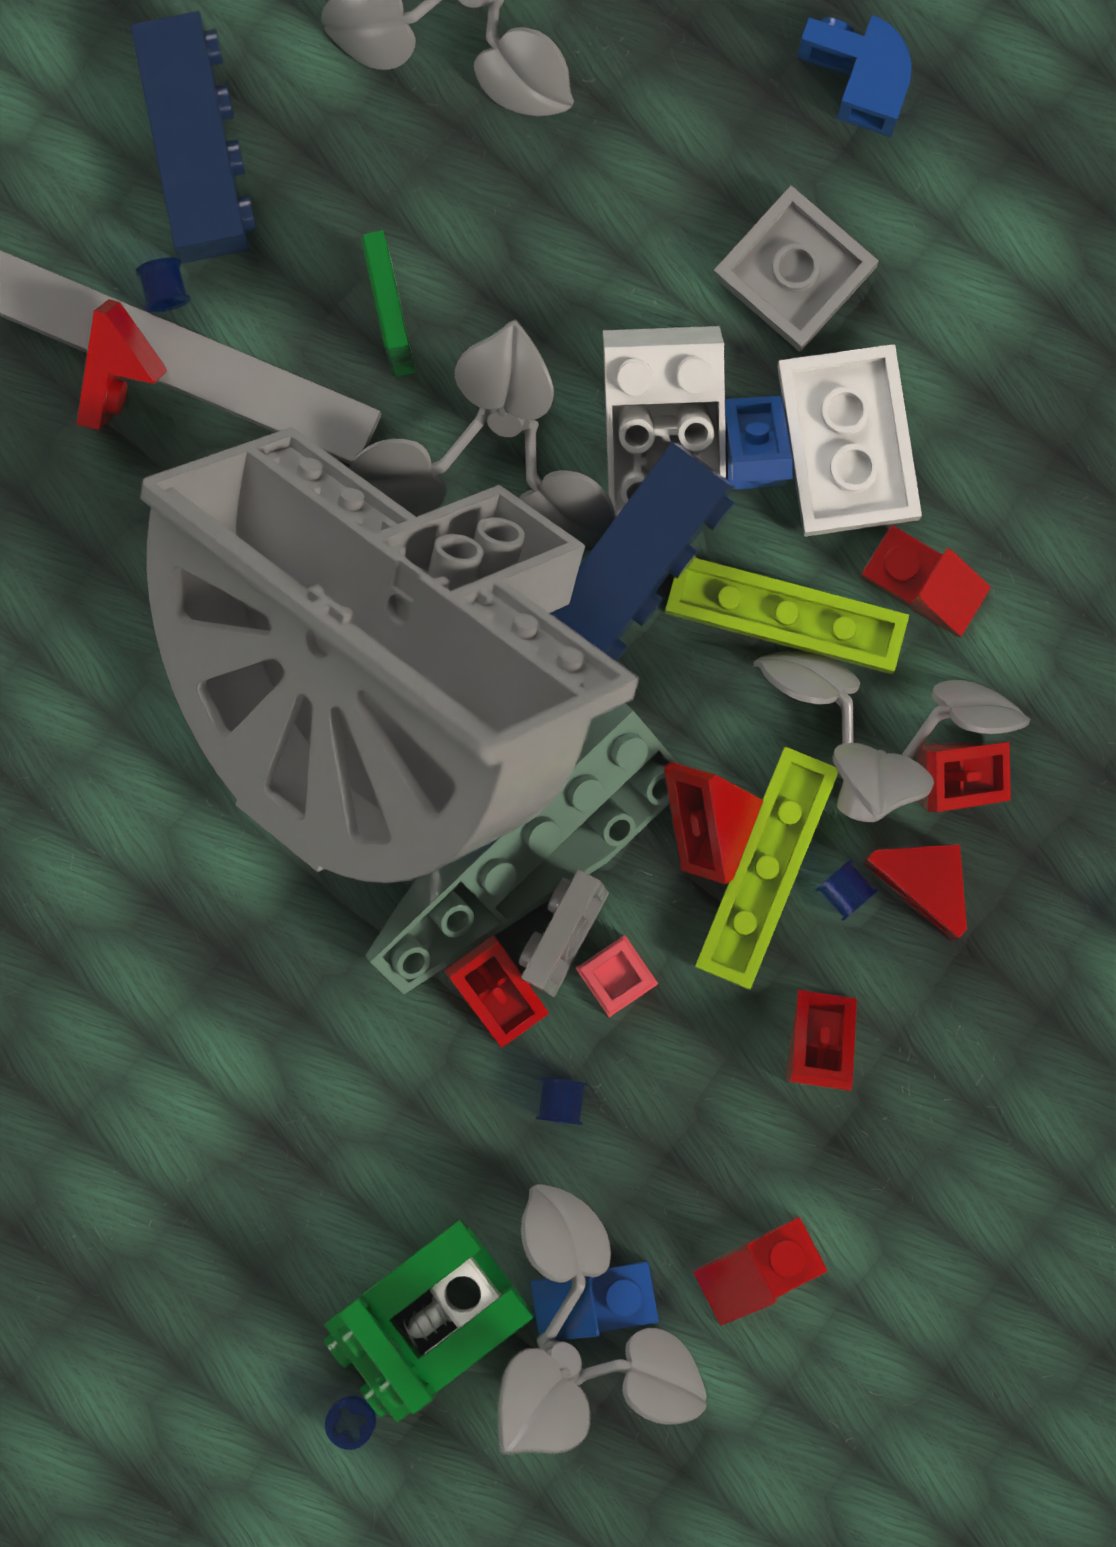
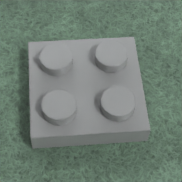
(795, 268)
(574, 910)

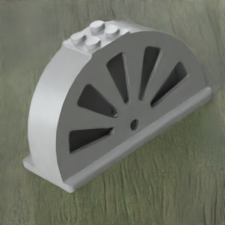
(367, 669)

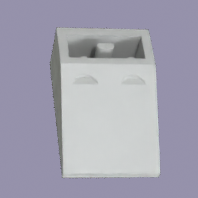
(660, 392)

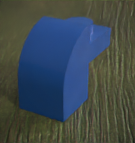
(876, 66)

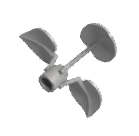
(518, 72)
(512, 390)
(872, 778)
(540, 1388)

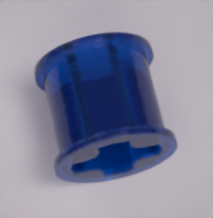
(162, 284)
(846, 889)
(561, 1101)
(345, 1439)

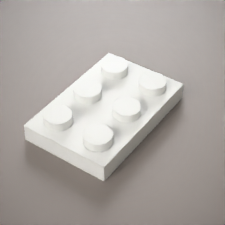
(849, 440)

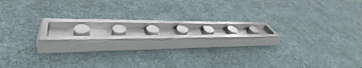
(193, 362)

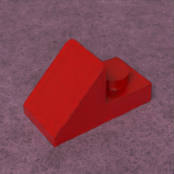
(114, 351)
(926, 581)
(760, 1271)

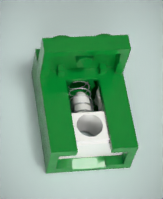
(389, 1361)

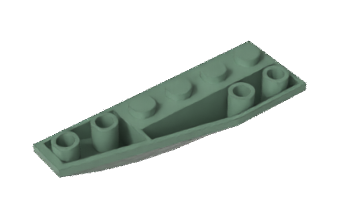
(598, 811)

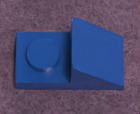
(757, 443)
(609, 1302)

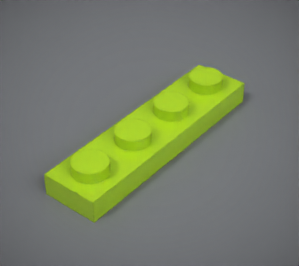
(788, 615)
(767, 868)

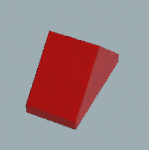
(966, 774)
(709, 821)
(928, 881)
(497, 991)
(822, 1041)

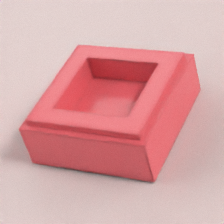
(616, 976)

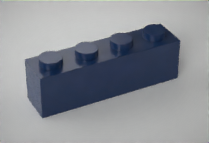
(191, 136)
(644, 547)

